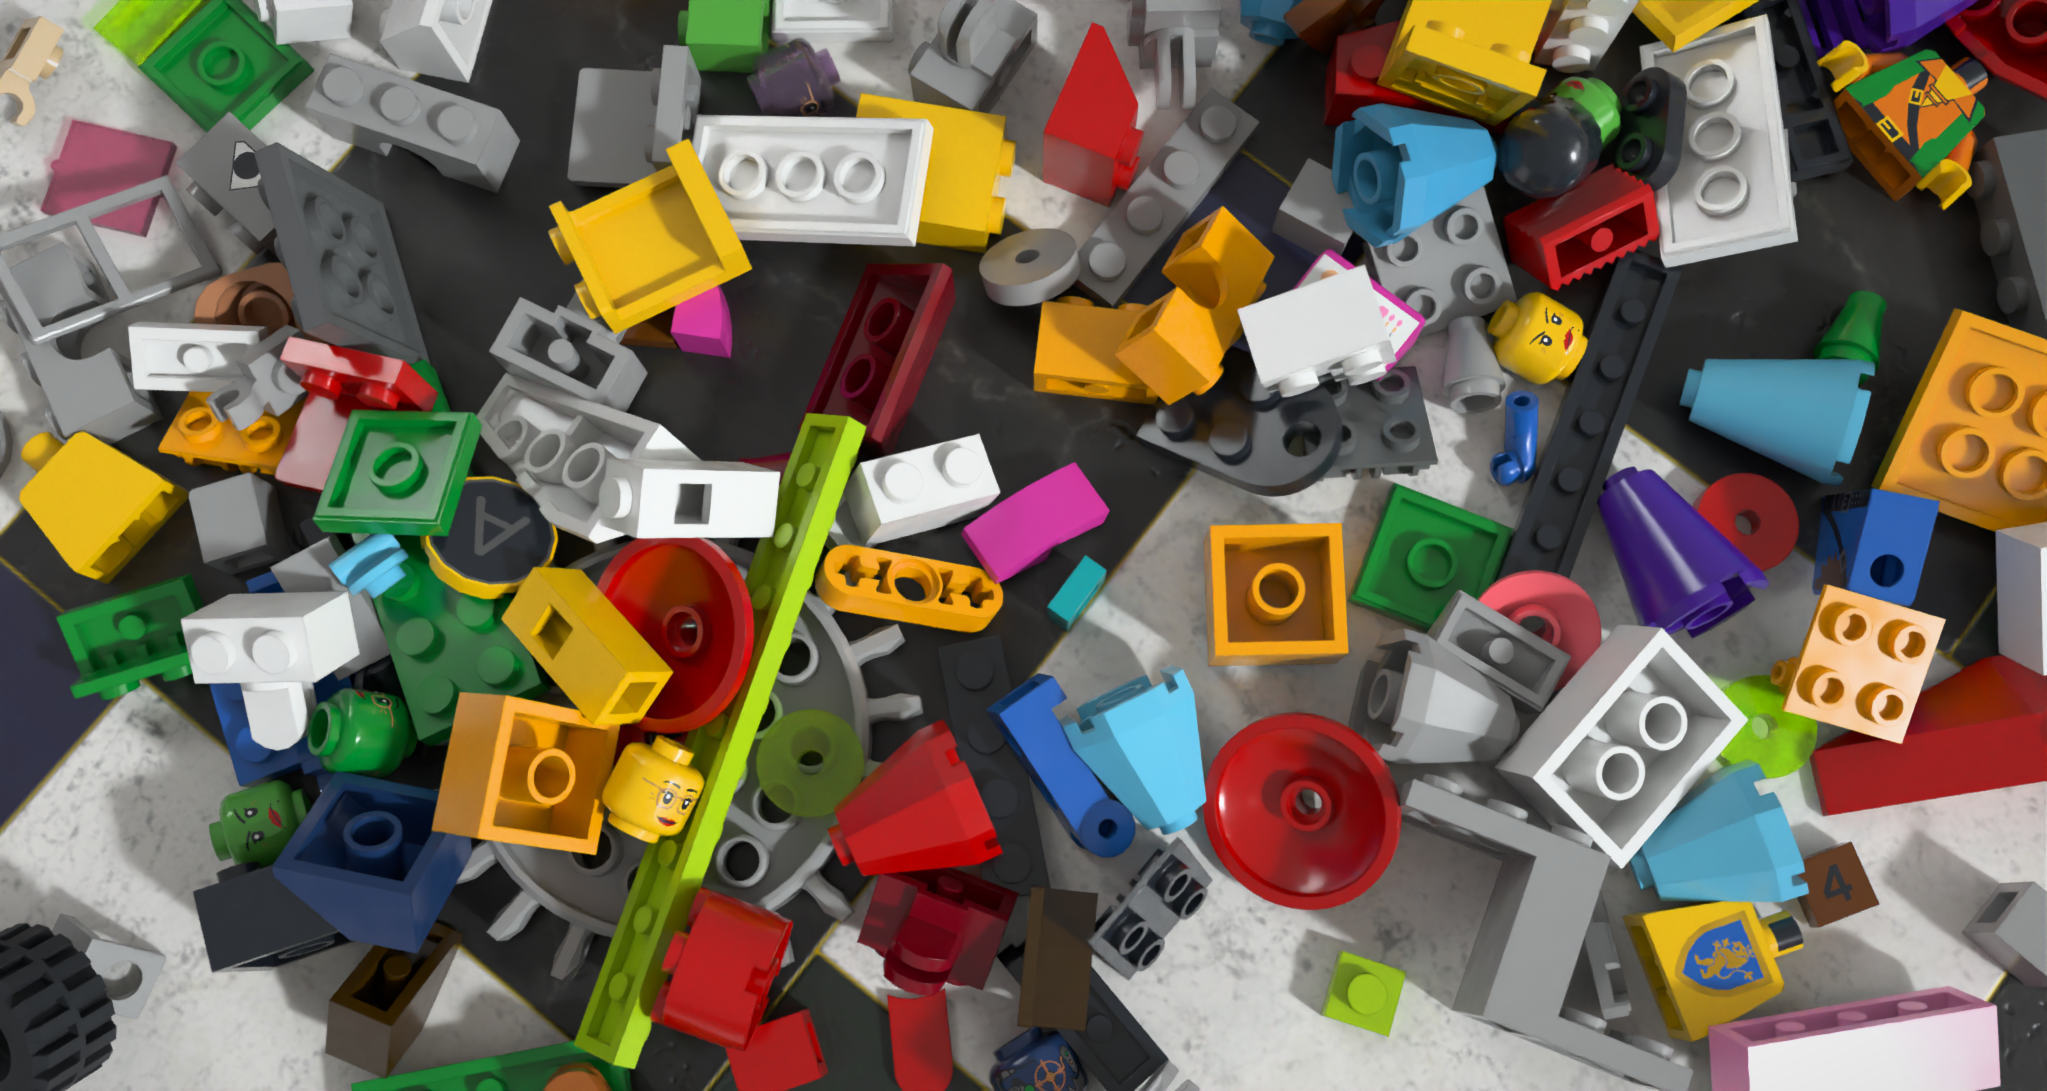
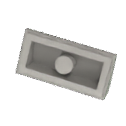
(1500, 651)

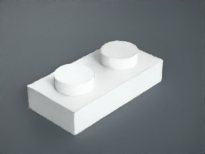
(189, 354)

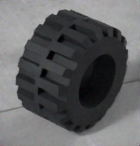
(51, 1012)

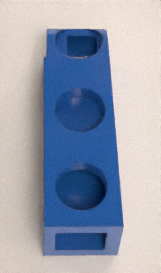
(1056, 769)

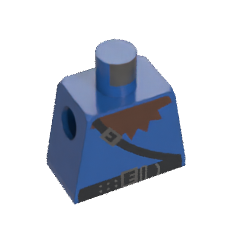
(1874, 543)

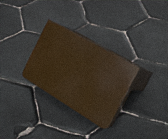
(1057, 959)

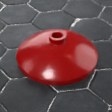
(667, 594)
(1279, 842)

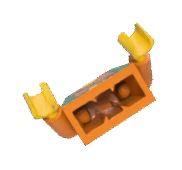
(1909, 117)

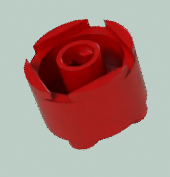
(722, 970)

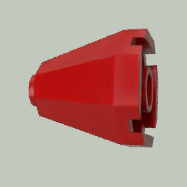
(915, 811)

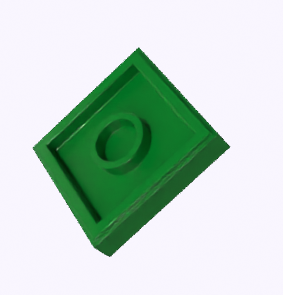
(225, 65)
(398, 473)
(1425, 555)

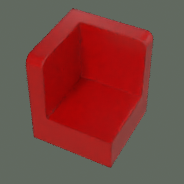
(779, 1056)

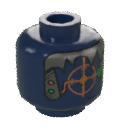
(1037, 1064)

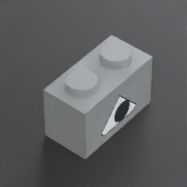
(228, 178)

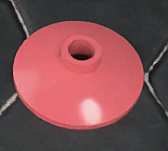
(1567, 613)

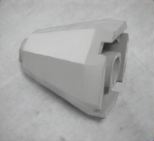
(1430, 705)

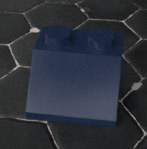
(373, 861)

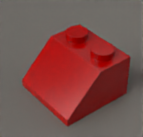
(1093, 129)

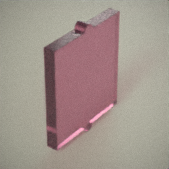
(104, 162)

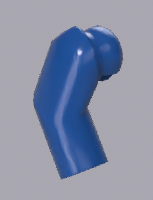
(1520, 440)

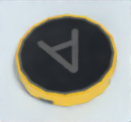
(492, 539)

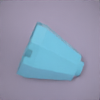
(1145, 748)
(1723, 845)

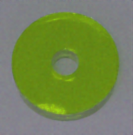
(1789, 735)
(786, 744)

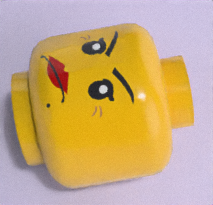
(1537, 338)

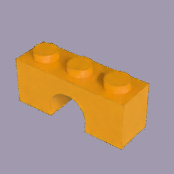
(1184, 334)

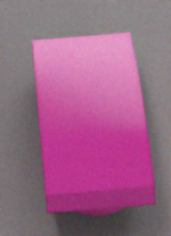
(1033, 521)

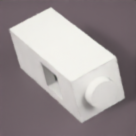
(688, 498)

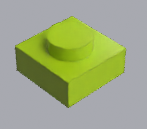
(1363, 993)

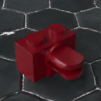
(936, 928)

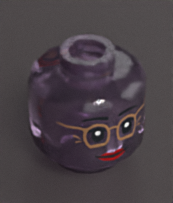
(794, 80)

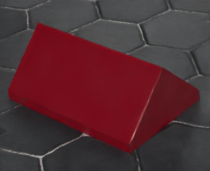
(885, 350)

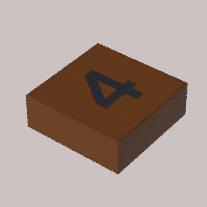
(1835, 885)

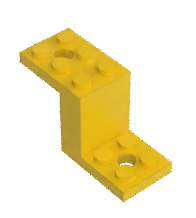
(1468, 55)

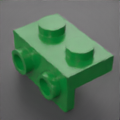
(130, 637)

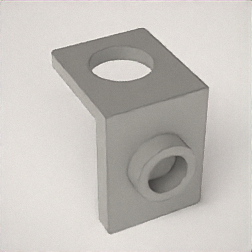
(106, 954)

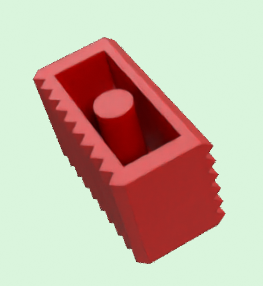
(1582, 227)

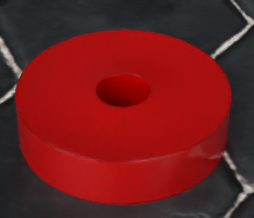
(1764, 505)

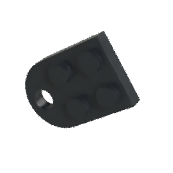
(1245, 432)

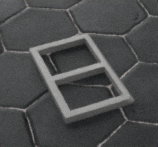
(125, 300)

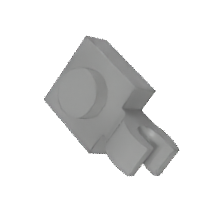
(264, 386)

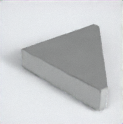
(1606, 964)

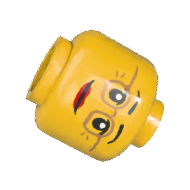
(652, 789)

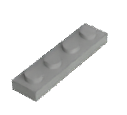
(1163, 198)

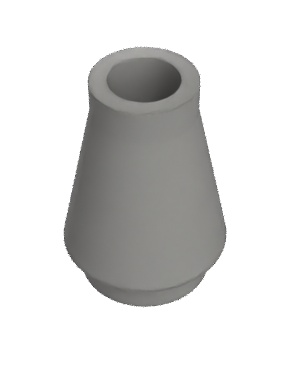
(1471, 368)

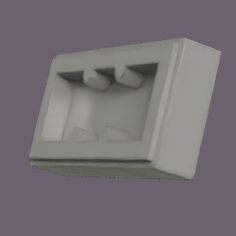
(310, 573)

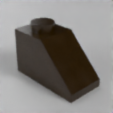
(388, 1001)

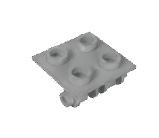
(1447, 265)

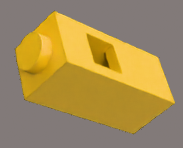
(586, 645)

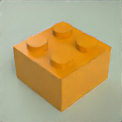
(1275, 594)
(525, 774)

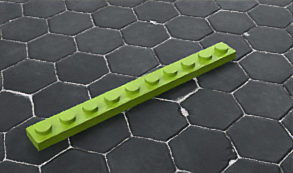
(675, 866)

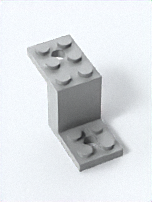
(1534, 932)

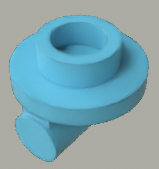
(371, 565)

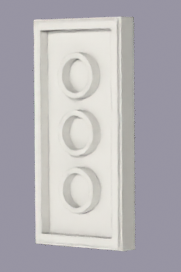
(1734, 163)
(817, 176)

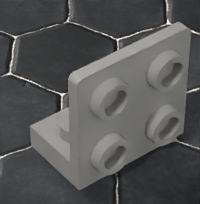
(631, 119)

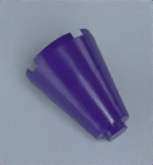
(1672, 557)

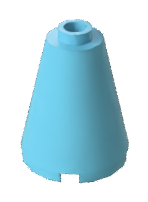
(1784, 408)

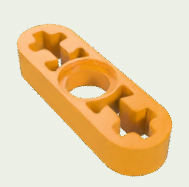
(936, 577)

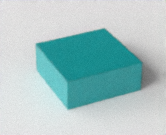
(1076, 593)

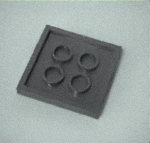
(338, 258)

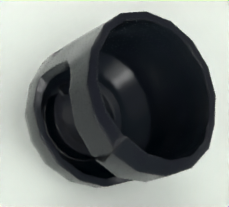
(1549, 147)

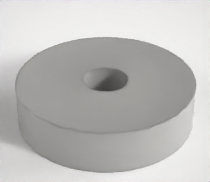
(1030, 267)

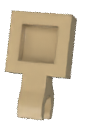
(29, 56)

